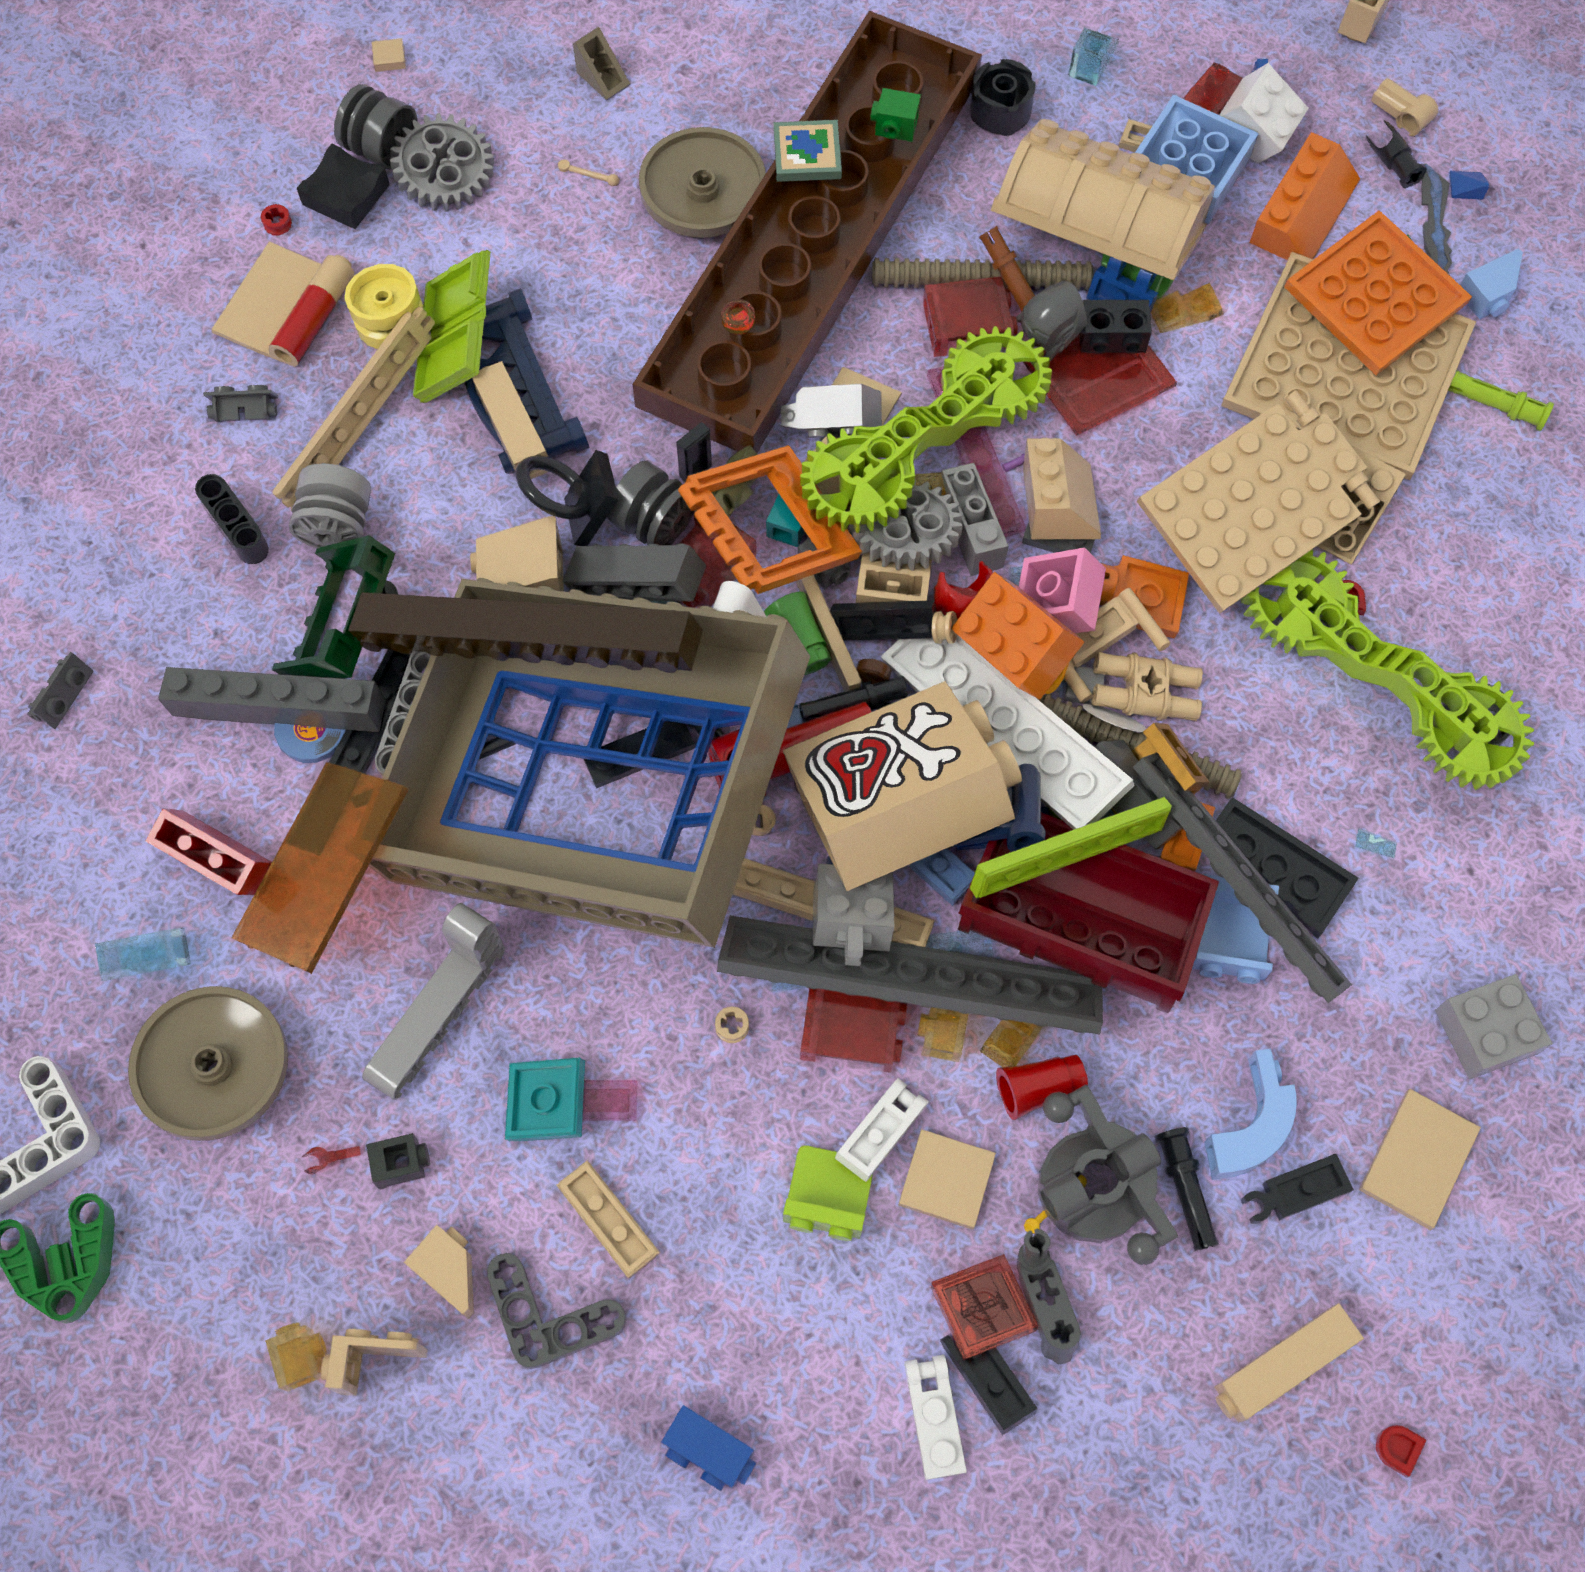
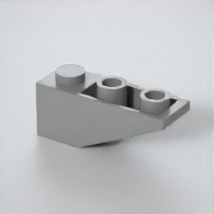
(981, 532)

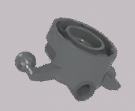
(1127, 1155)

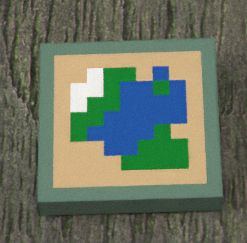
(807, 150)

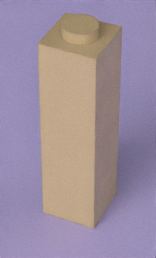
(508, 415)
(1287, 1364)

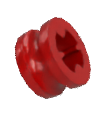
(274, 211)

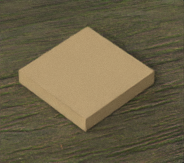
(947, 1179)

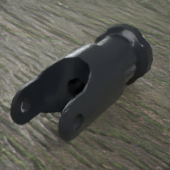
(1398, 156)

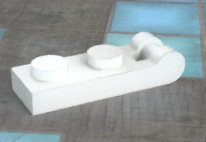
(880, 1130)
(935, 1419)

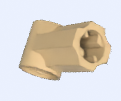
(1410, 111)

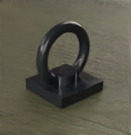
(588, 498)

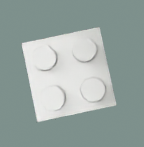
(1267, 107)

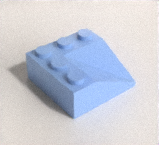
(1200, 146)

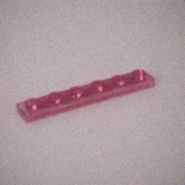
(977, 448)

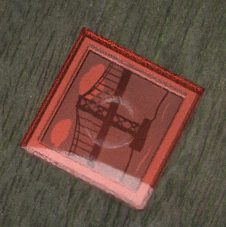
(984, 1306)

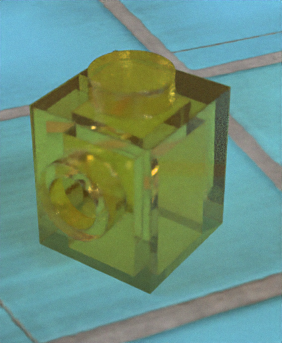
(943, 1033)
(296, 1355)

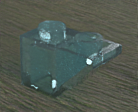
(1091, 55)

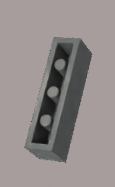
(636, 571)

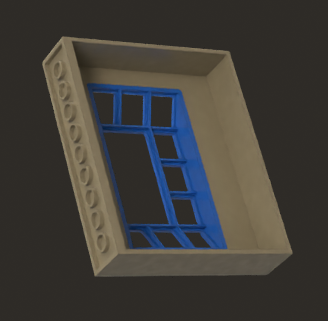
(741, 676)

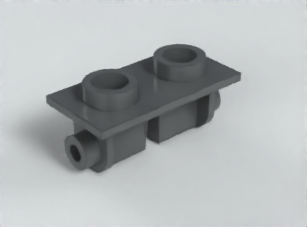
(227, 403)
(61, 691)

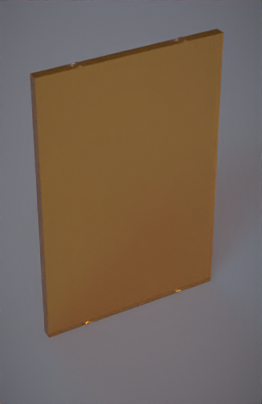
(319, 865)

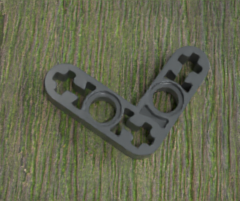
(547, 1332)

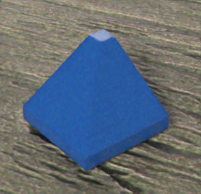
(1468, 185)

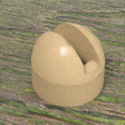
(767, 821)

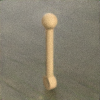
(564, 165)

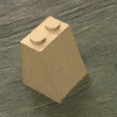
(522, 554)

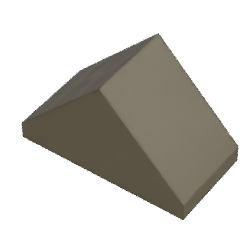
(598, 64)

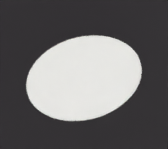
(1114, 718)

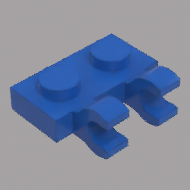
(1111, 285)

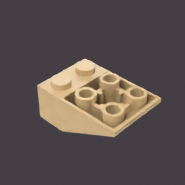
(1384, 483)
(889, 584)

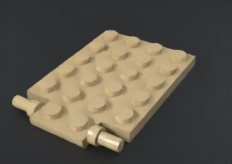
(1259, 500)

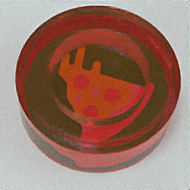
(738, 316)

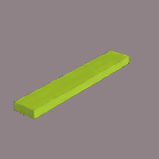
(1069, 847)

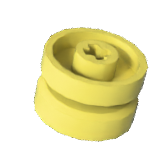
(379, 299)

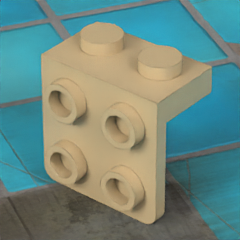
(343, 1364)

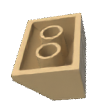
(1059, 491)

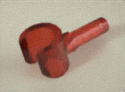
(328, 1157)

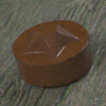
(873, 671)

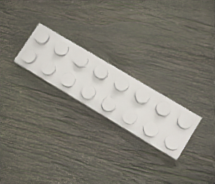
(1075, 776)

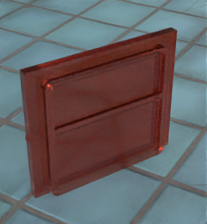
(1101, 386)

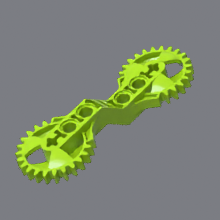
(884, 485)
(1395, 669)

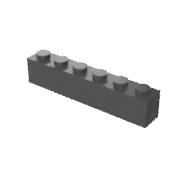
(272, 699)

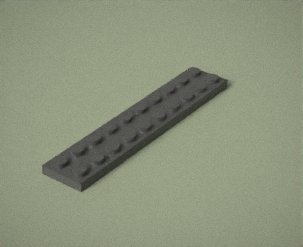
(915, 976)

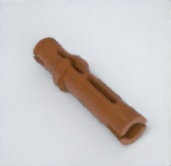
(1007, 266)

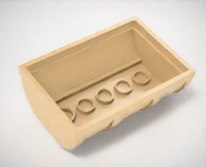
(1105, 198)

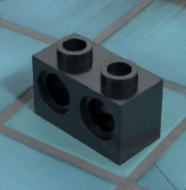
(1116, 326)

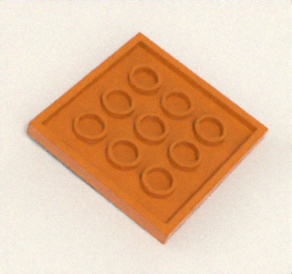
(1377, 292)

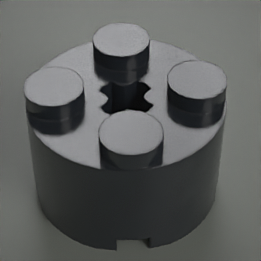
(1002, 97)

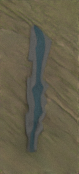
(1435, 235)

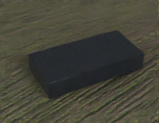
(694, 451)

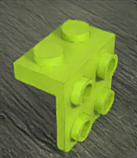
(825, 1196)

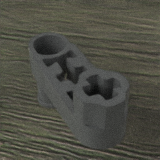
(1033, 1266)

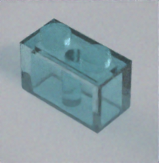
(142, 954)

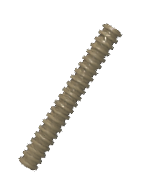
(938, 272)
(1220, 778)

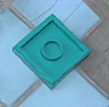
(545, 1100)

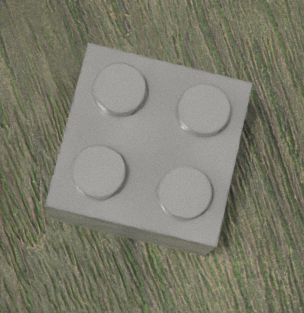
(1493, 1026)

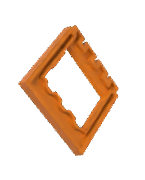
(784, 472)

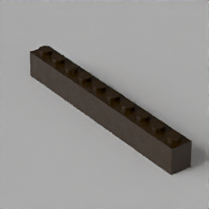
(528, 631)

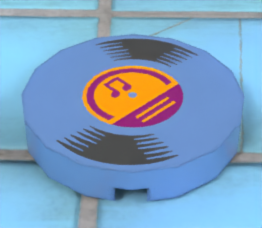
(307, 743)

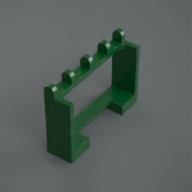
(338, 650)

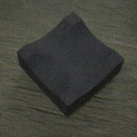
(343, 187)

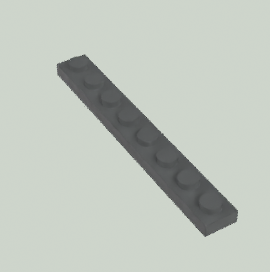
(1246, 881)

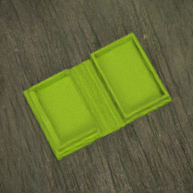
(459, 308)

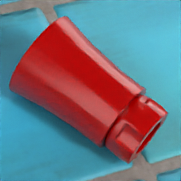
(1027, 1085)

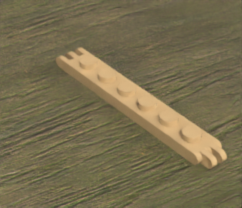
(361, 399)

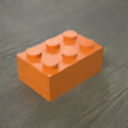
(1017, 635)

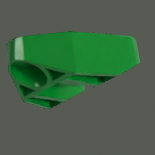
(92, 1253)

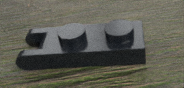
(993, 1386)

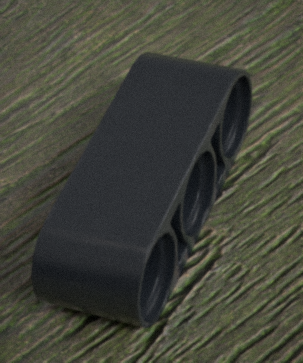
(227, 507)

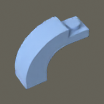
(1244, 1150)

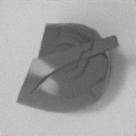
(1054, 317)

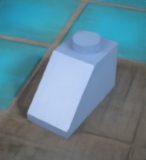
(1493, 284)

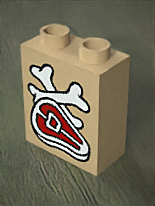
(903, 783)

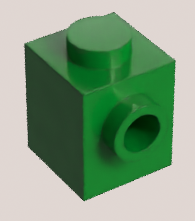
(896, 114)

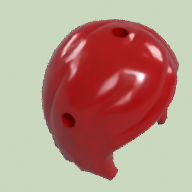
(955, 598)

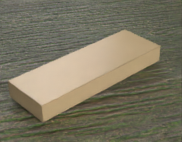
(608, 1219)

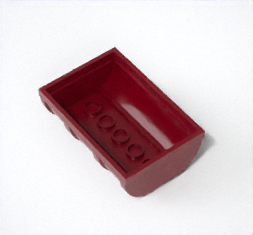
(1107, 917)

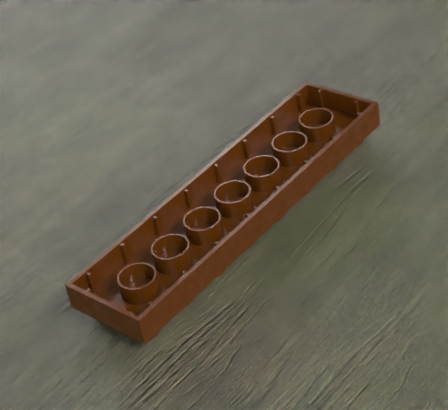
(805, 242)

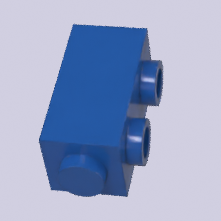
(709, 1448)

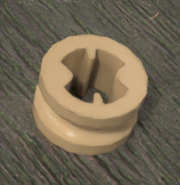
(942, 627)
(740, 1016)

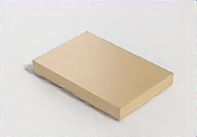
(1420, 1159)

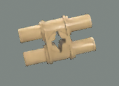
(1137, 696)

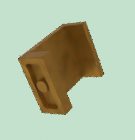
(1173, 753)

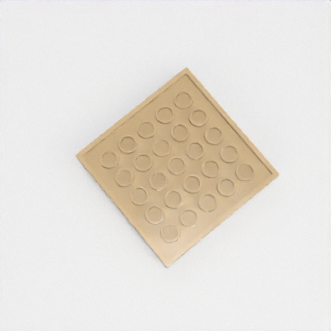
(1377, 414)

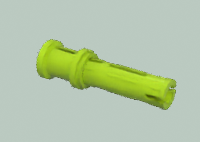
(1516, 405)

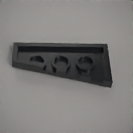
(1306, 879)

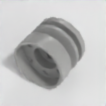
(329, 505)

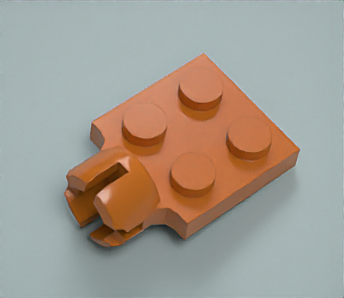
(1156, 586)

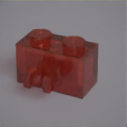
(1214, 88)

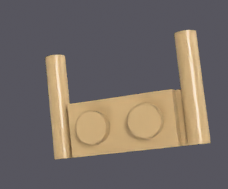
(1113, 623)

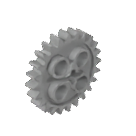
(416, 151)
(921, 532)

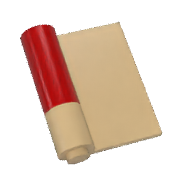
(283, 303)

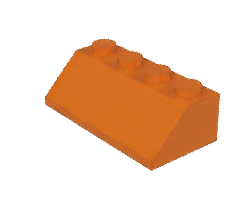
(1306, 200)

